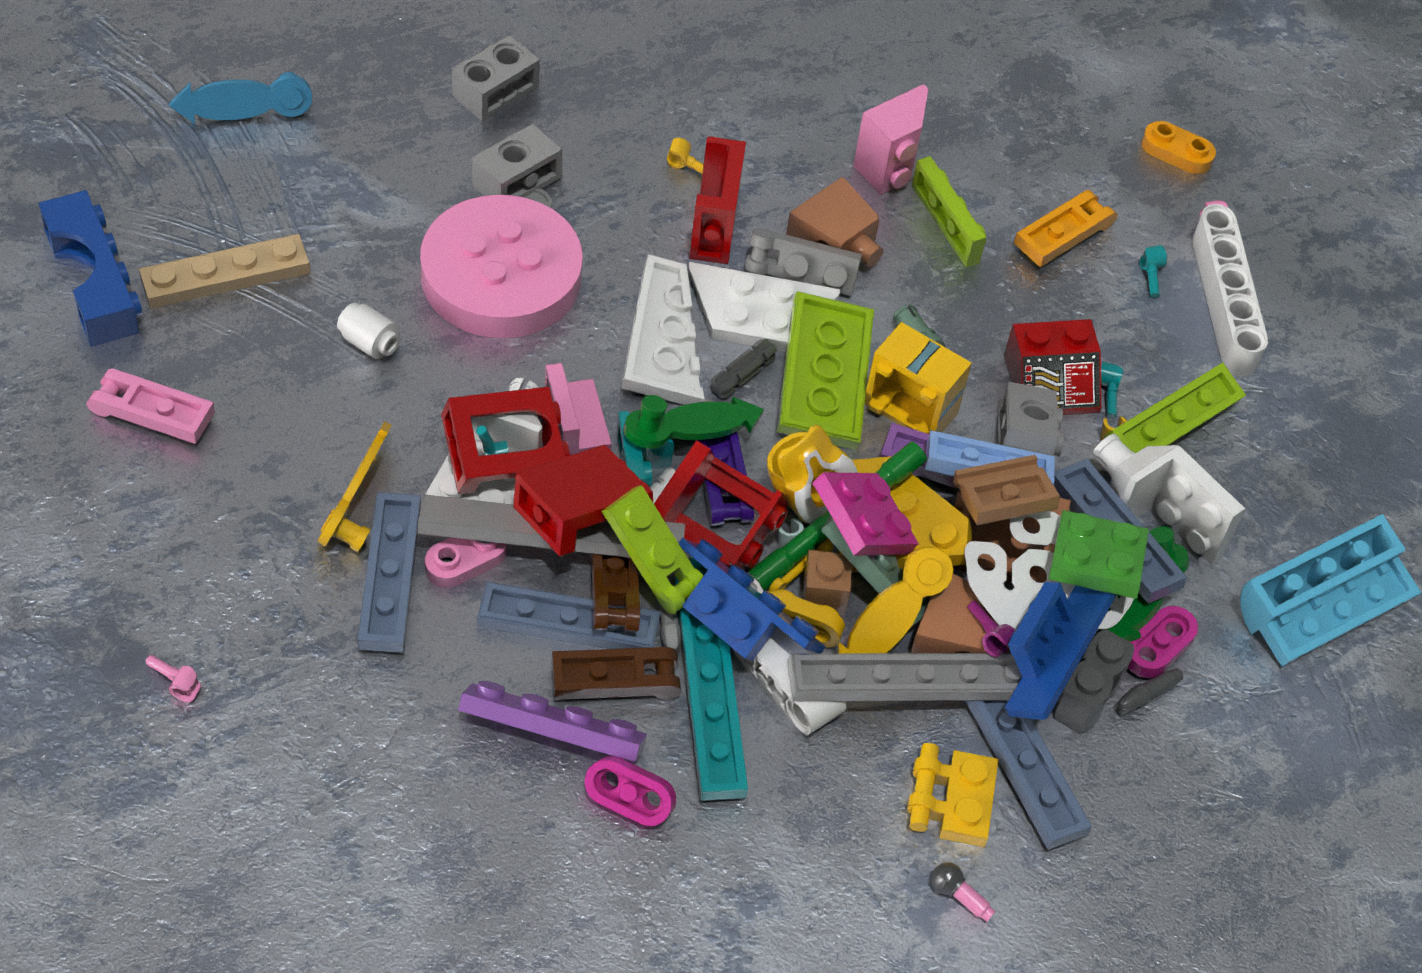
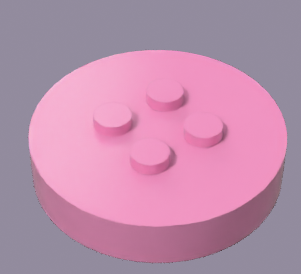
(501, 266)

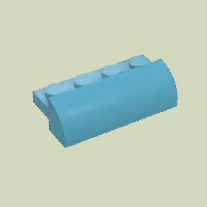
(1328, 590)

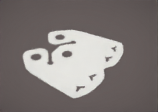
(1012, 605)

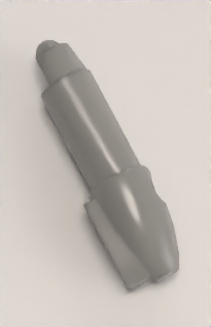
(670, 629)

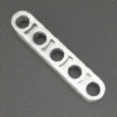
(1229, 290)

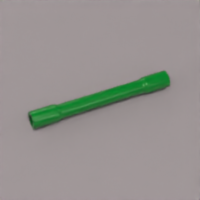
(784, 558)

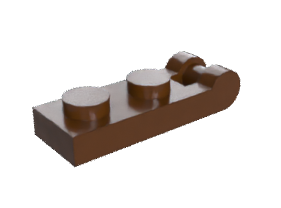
(615, 584)
(615, 673)

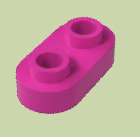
(1158, 643)
(631, 794)

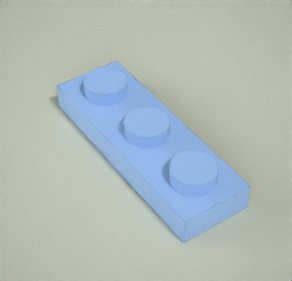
(952, 452)

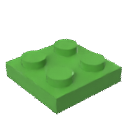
(1099, 554)

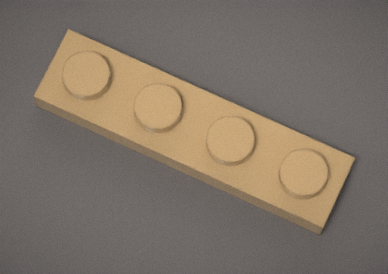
(224, 271)

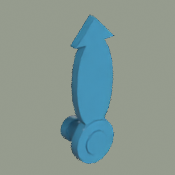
(244, 98)

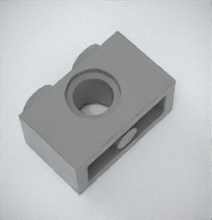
(517, 164)
(1030, 419)

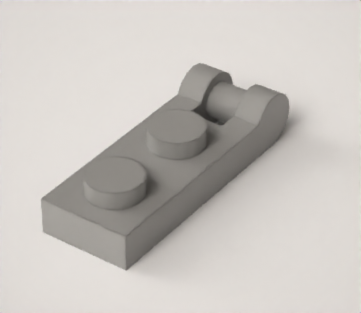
(803, 261)

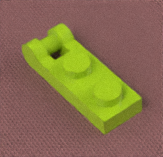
(652, 548)

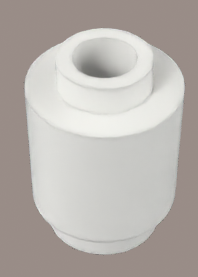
(369, 330)

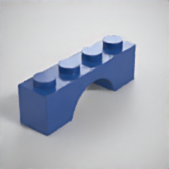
(103, 299)

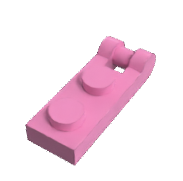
(151, 405)

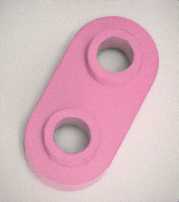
(469, 561)

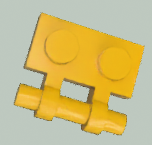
(968, 795)

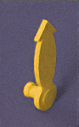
(336, 524)
(896, 608)

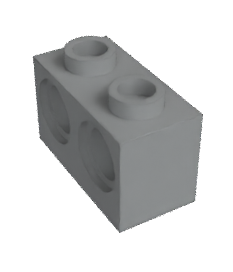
(495, 77)

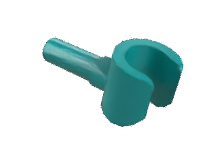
(1153, 259)
(1111, 377)
(489, 446)

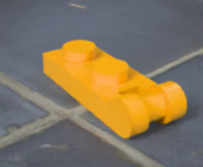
(1064, 227)

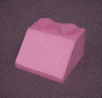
(891, 140)

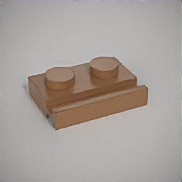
(1006, 489)

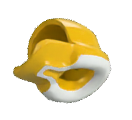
(798, 462)

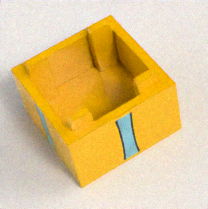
(916, 381)

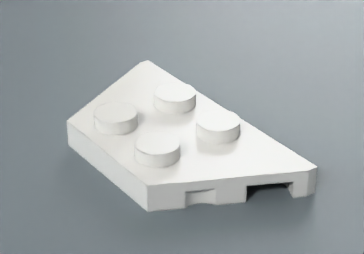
(748, 305)

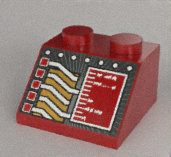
(1058, 358)

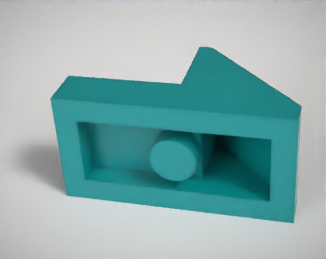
(641, 459)

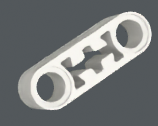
(772, 674)

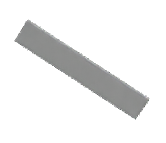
(505, 525)
(902, 676)

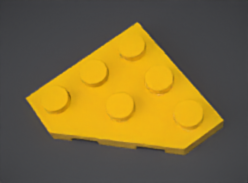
(930, 516)

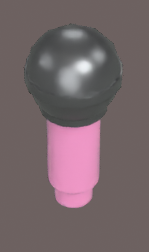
(950, 881)

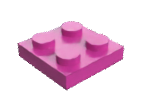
(866, 513)

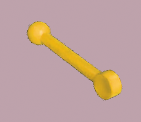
(780, 583)

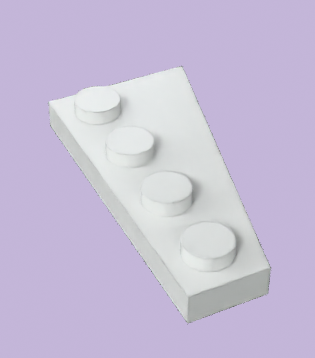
(662, 337)

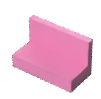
(580, 409)

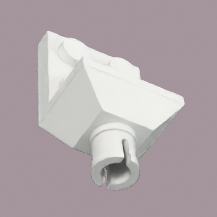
(520, 431)
(1176, 489)

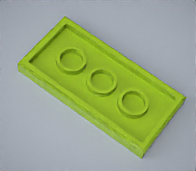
(826, 369)

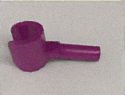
(996, 636)

